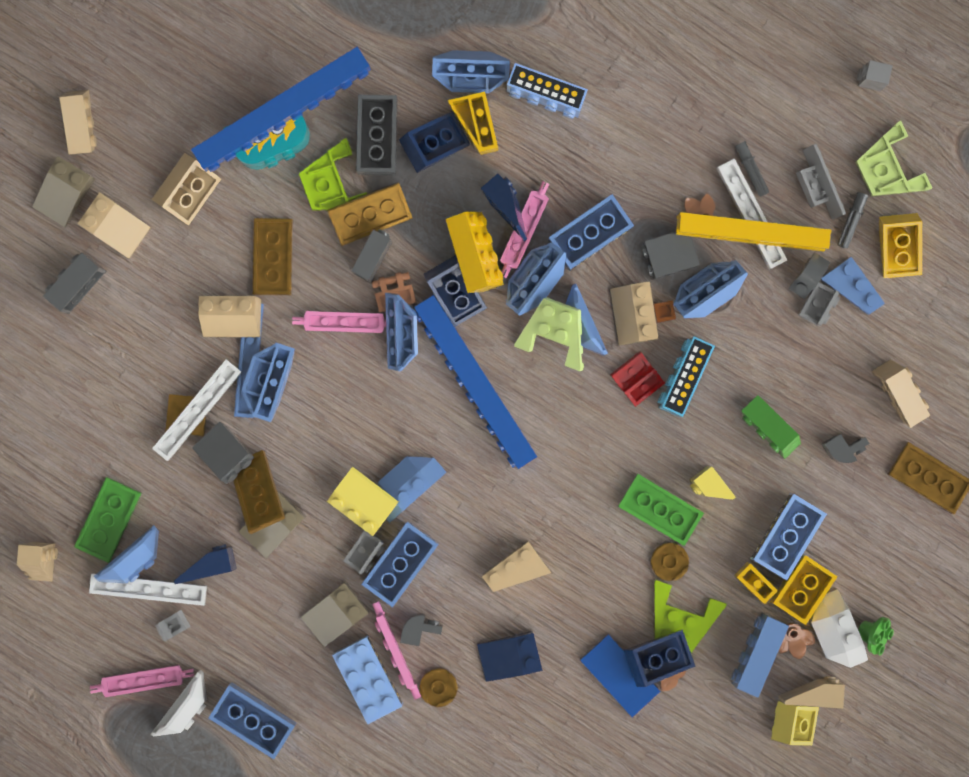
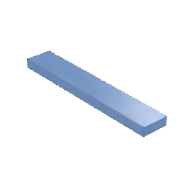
(248, 347)

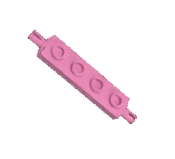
(531, 215)
(342, 322)
(397, 659)
(142, 681)

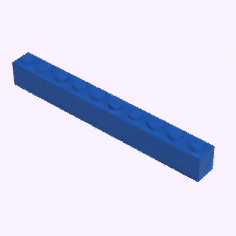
(281, 109)
(475, 381)

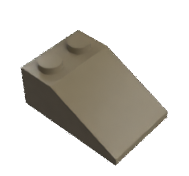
(62, 191)
(272, 536)
(335, 614)

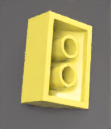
(362, 501)

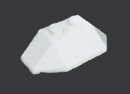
(838, 631)
(184, 708)

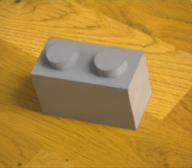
(874, 75)

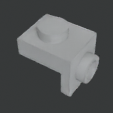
(172, 625)

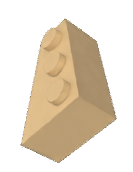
(78, 121)
(902, 392)
(37, 560)
(516, 568)

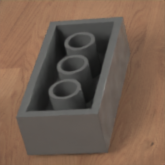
(377, 135)

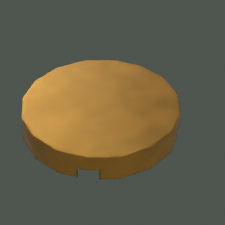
(669, 561)
(438, 687)

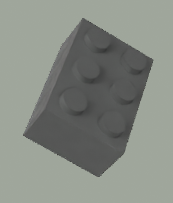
(74, 283)

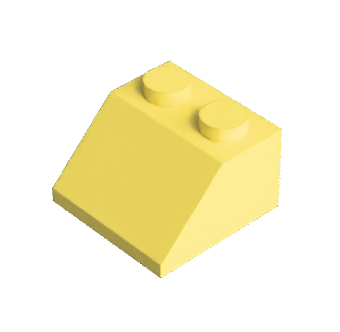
(710, 484)
(794, 724)

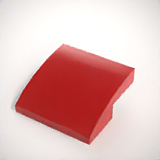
(637, 379)

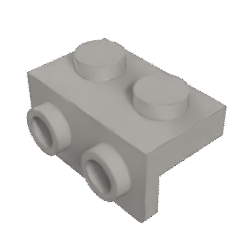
(819, 304)
(363, 552)

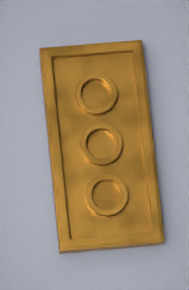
(369, 213)
(272, 256)
(930, 478)
(258, 494)

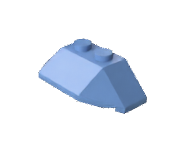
(470, 70)
(535, 278)
(709, 289)
(400, 331)
(590, 336)
(267, 380)
(409, 481)
(132, 560)

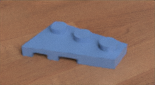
(854, 286)

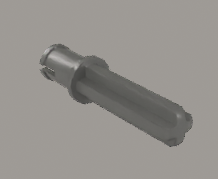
(752, 169)
(853, 219)

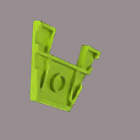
(323, 182)
(671, 619)

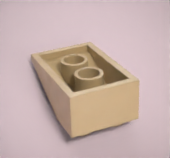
(114, 225)
(818, 693)

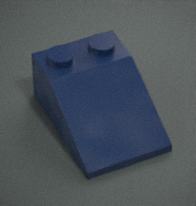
(434, 141)
(503, 199)
(451, 292)
(213, 563)
(509, 656)
(659, 658)

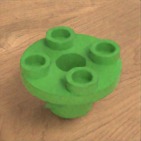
(876, 634)

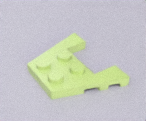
(881, 168)
(557, 323)

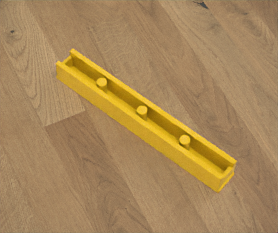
(753, 232)

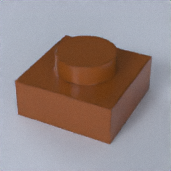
(664, 311)

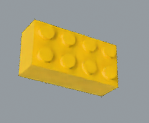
(475, 251)

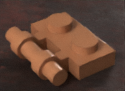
(405, 292)

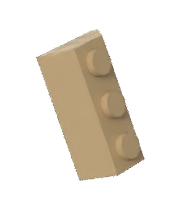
(186, 189)
(634, 313)
(230, 316)

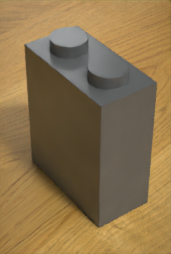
(372, 255)
(669, 255)
(223, 453)

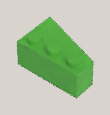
(771, 426)

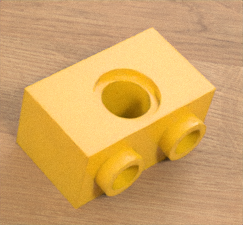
(755, 582)

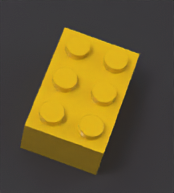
(804, 589)

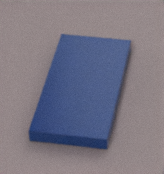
(612, 670)

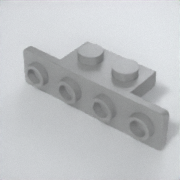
(818, 184)

